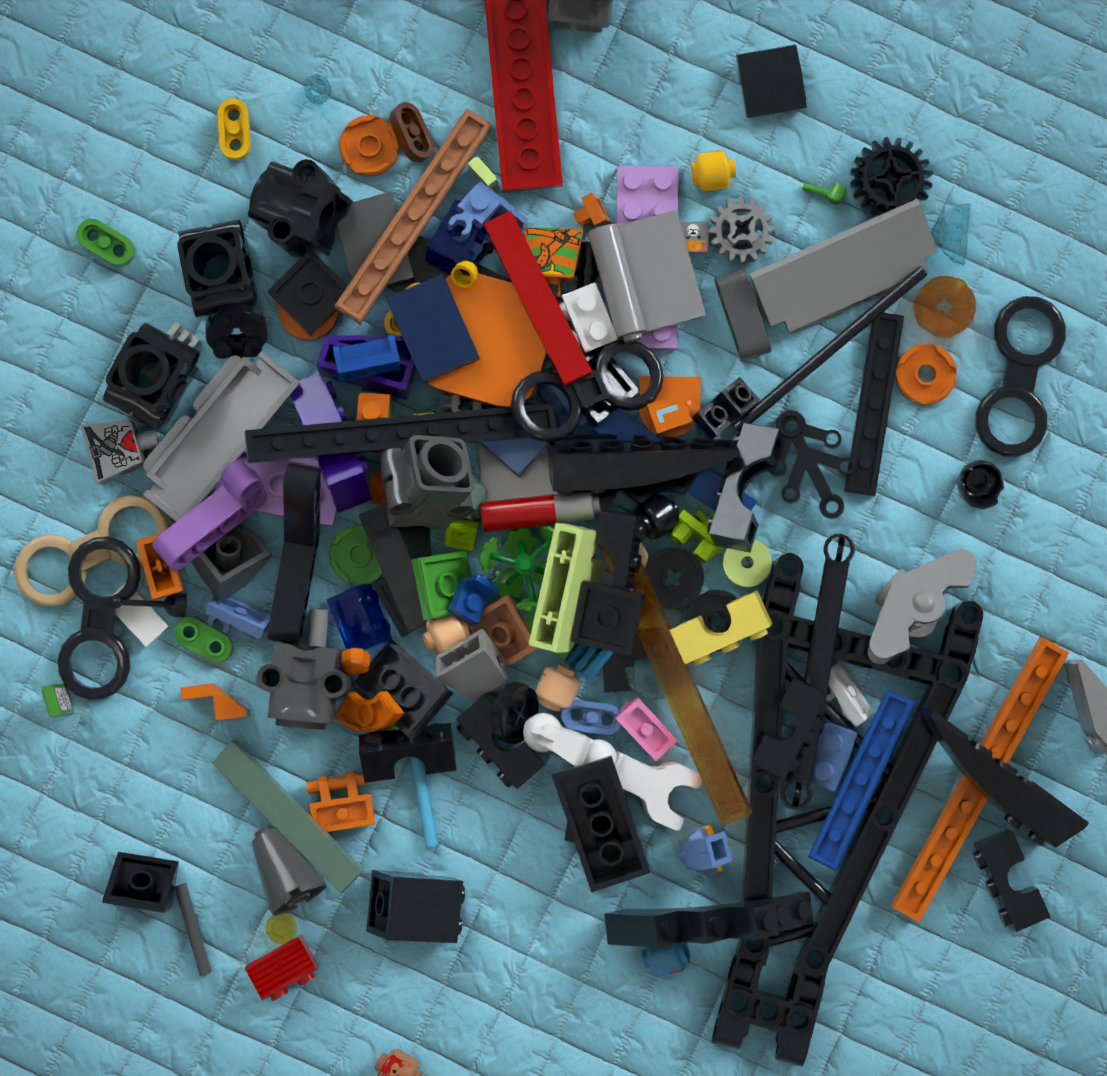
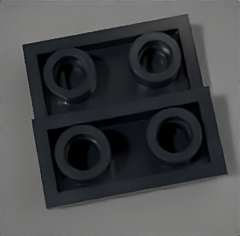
(771, 81)

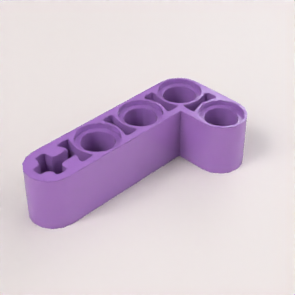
(212, 518)

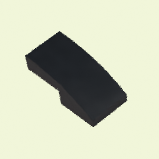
(725, 408)

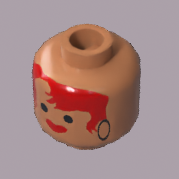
(397, 1064)

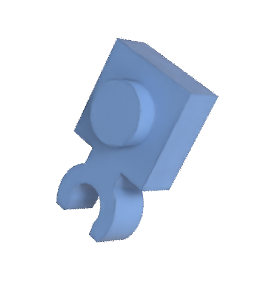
(474, 209)

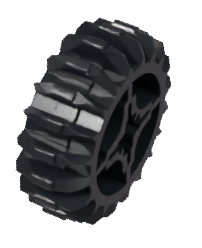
(889, 153)

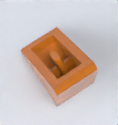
(160, 578)

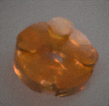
(955, 292)

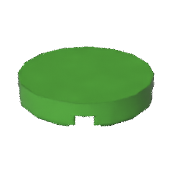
(354, 557)

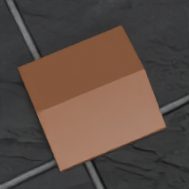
(506, 629)

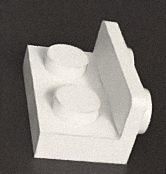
(588, 317)

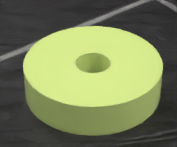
(747, 576)

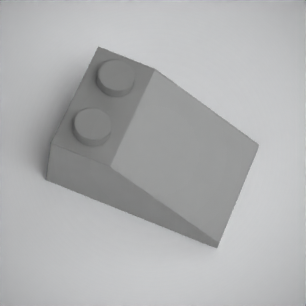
(1090, 703)

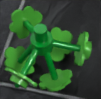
(521, 546)

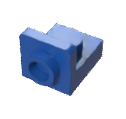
(471, 598)

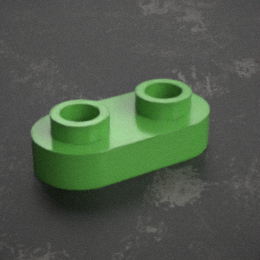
(106, 243)
(203, 639)

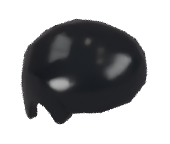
(980, 484)

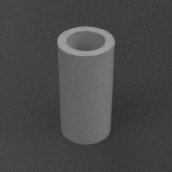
(318, 627)

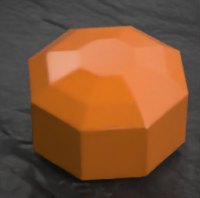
(355, 661)

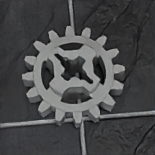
(751, 240)

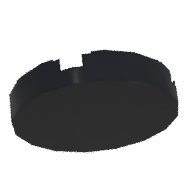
(511, 710)

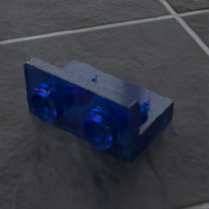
(360, 617)

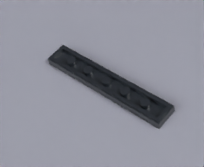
(874, 403)

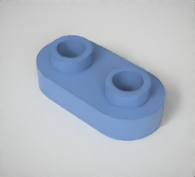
(591, 717)

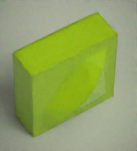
(462, 534)

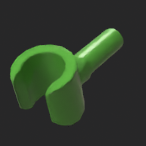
(834, 195)

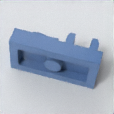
(238, 615)

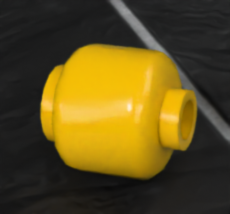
(712, 171)

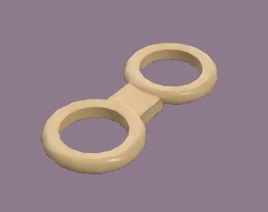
(92, 560)

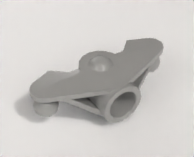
(915, 601)

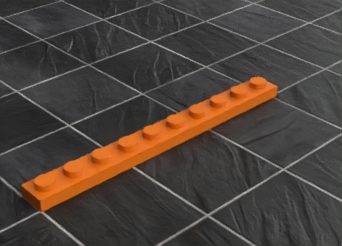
(966, 800)

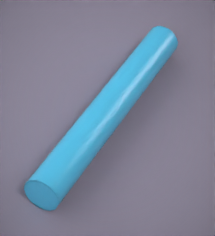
(423, 802)

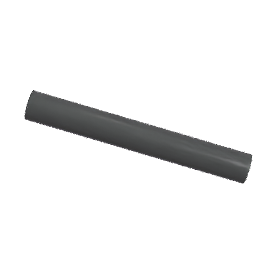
(192, 929)

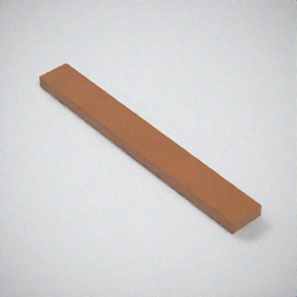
(413, 216)

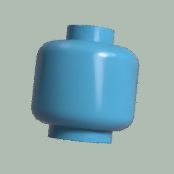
(667, 959)

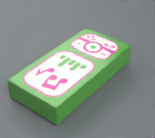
(57, 700)

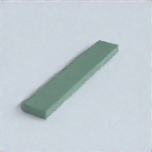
(288, 816)

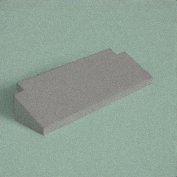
(844, 269)
(198, 449)

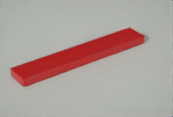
(537, 298)

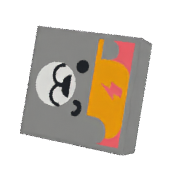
(696, 236)

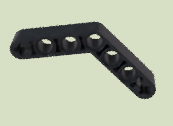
(299, 553)

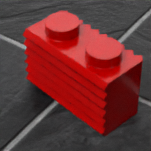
(282, 968)

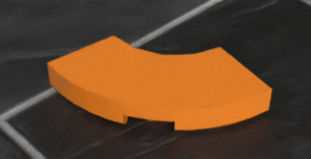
(370, 714)

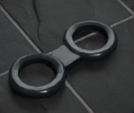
(1020, 376)
(587, 391)
(98, 618)

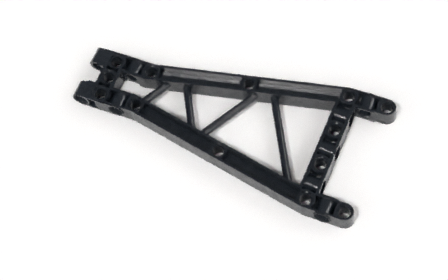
(869, 844)

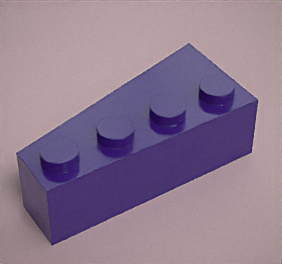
(341, 473)

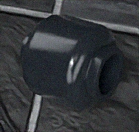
(659, 516)

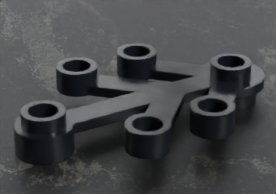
(809, 459)

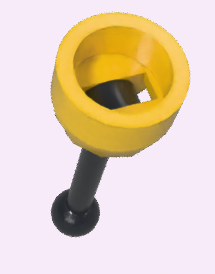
(469, 269)

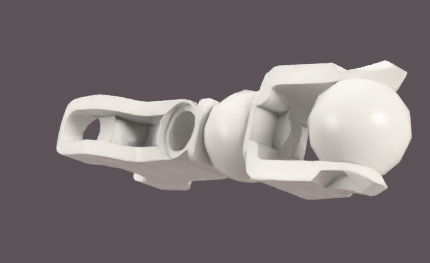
(649, 783)

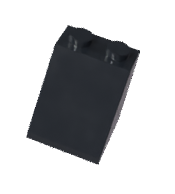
(415, 907)

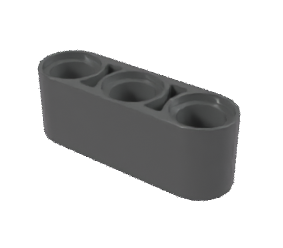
(742, 315)

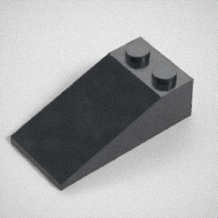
(601, 823)

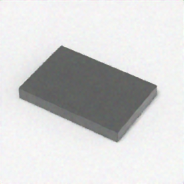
(362, 230)

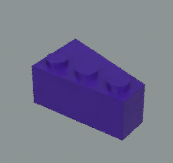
(392, 383)

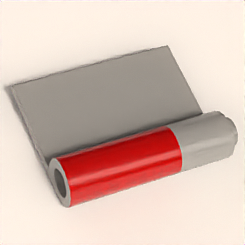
(528, 499)

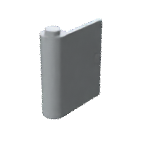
(646, 275)

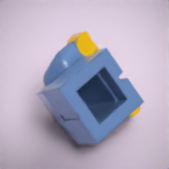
(706, 851)

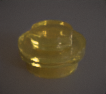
(281, 928)

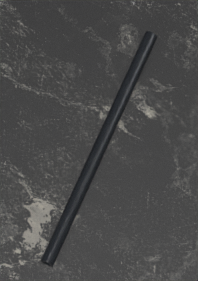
(831, 348)

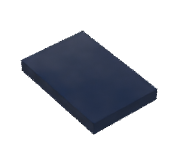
(432, 328)

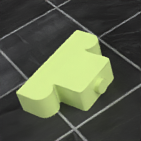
(565, 570)

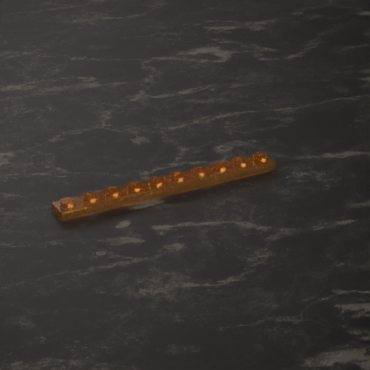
(687, 705)

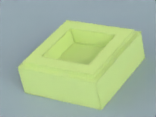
(482, 172)

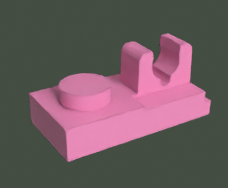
(645, 728)

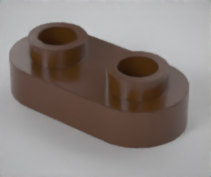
(412, 135)

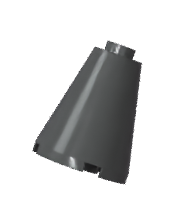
(284, 872)

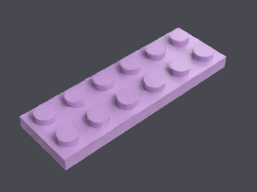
(641, 195)

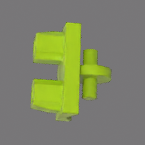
(689, 526)

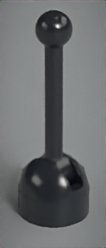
(174, 604)

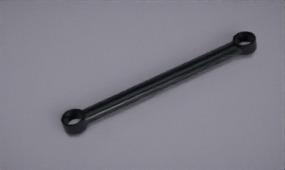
(821, 656)

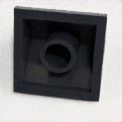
(142, 882)

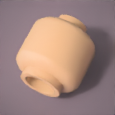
(444, 633)
(557, 687)

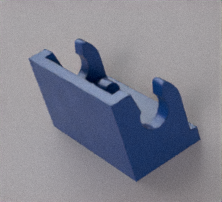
(366, 359)

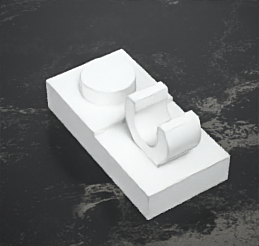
(850, 698)

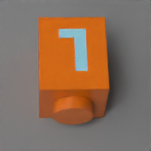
(670, 414)

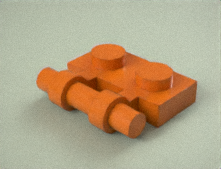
(341, 812)

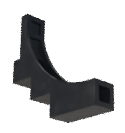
(708, 923)

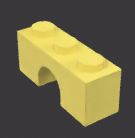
(697, 641)

